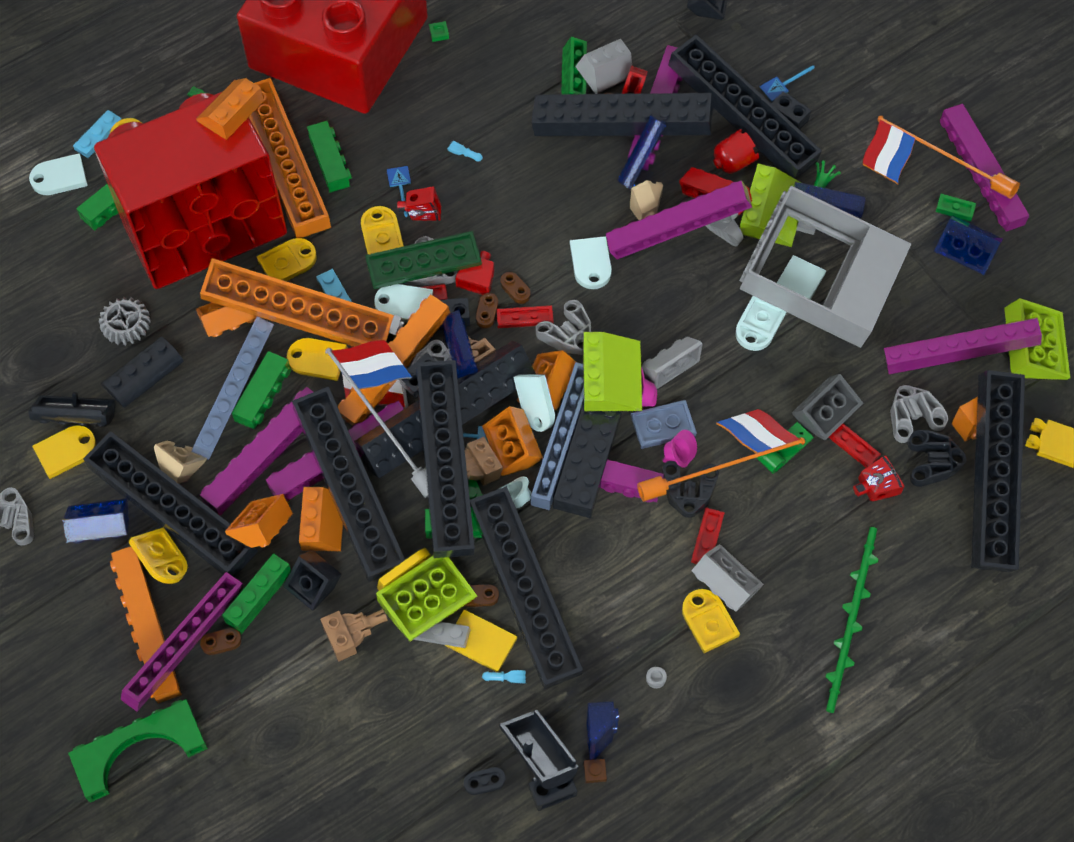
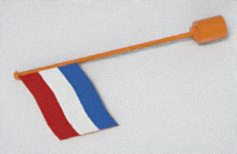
(894, 145)
(752, 429)

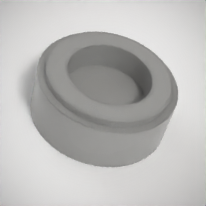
(656, 677)

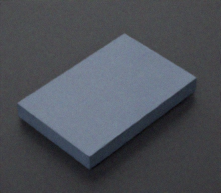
(662, 423)

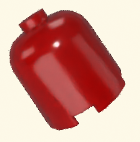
(735, 152)

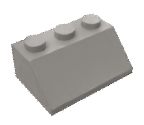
(606, 66)
(672, 361)
(727, 577)

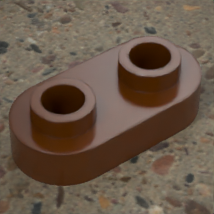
(514, 286)
(488, 309)
(482, 599)
(220, 640)

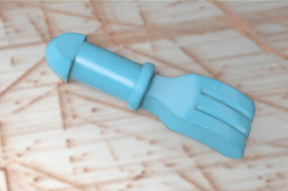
(459, 149)
(514, 676)

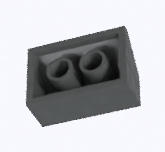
(828, 407)

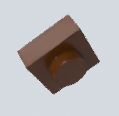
(595, 771)

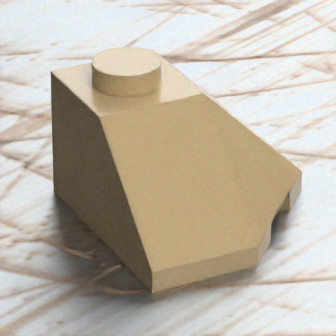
(645, 199)
(177, 461)

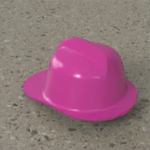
(649, 392)
(681, 449)

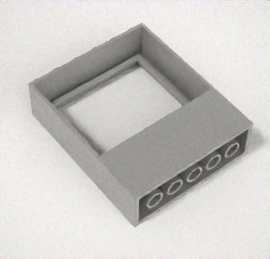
(861, 280)

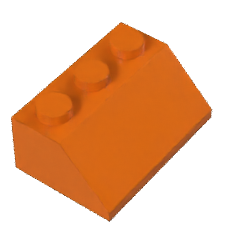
(232, 107)
(219, 318)
(557, 368)
(512, 440)
(260, 521)
(320, 521)

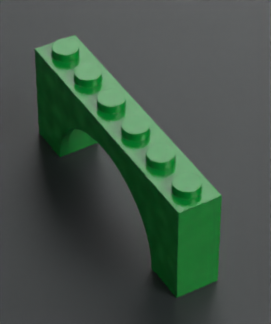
(94, 760)

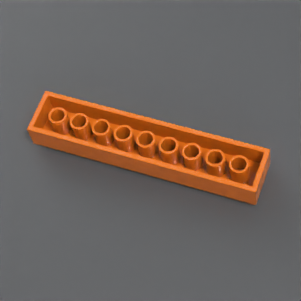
(291, 172)
(293, 305)

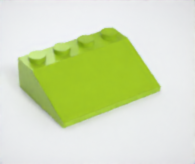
(766, 192)
(1050, 357)
(611, 373)
(425, 596)

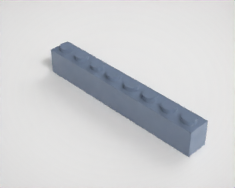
(232, 388)
(560, 441)

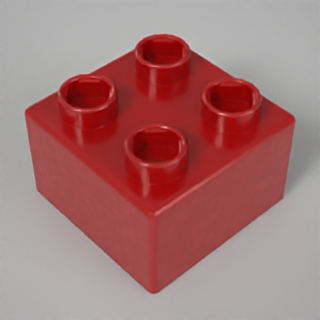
(331, 45)
(190, 191)

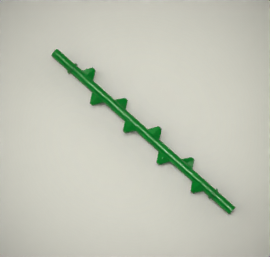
(852, 626)

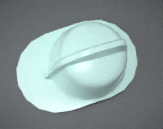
(519, 491)

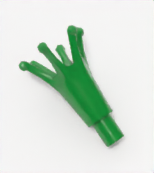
(823, 179)

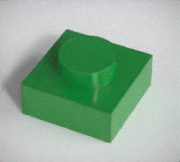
(439, 31)

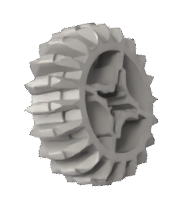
(113, 324)

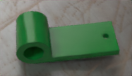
(777, 459)

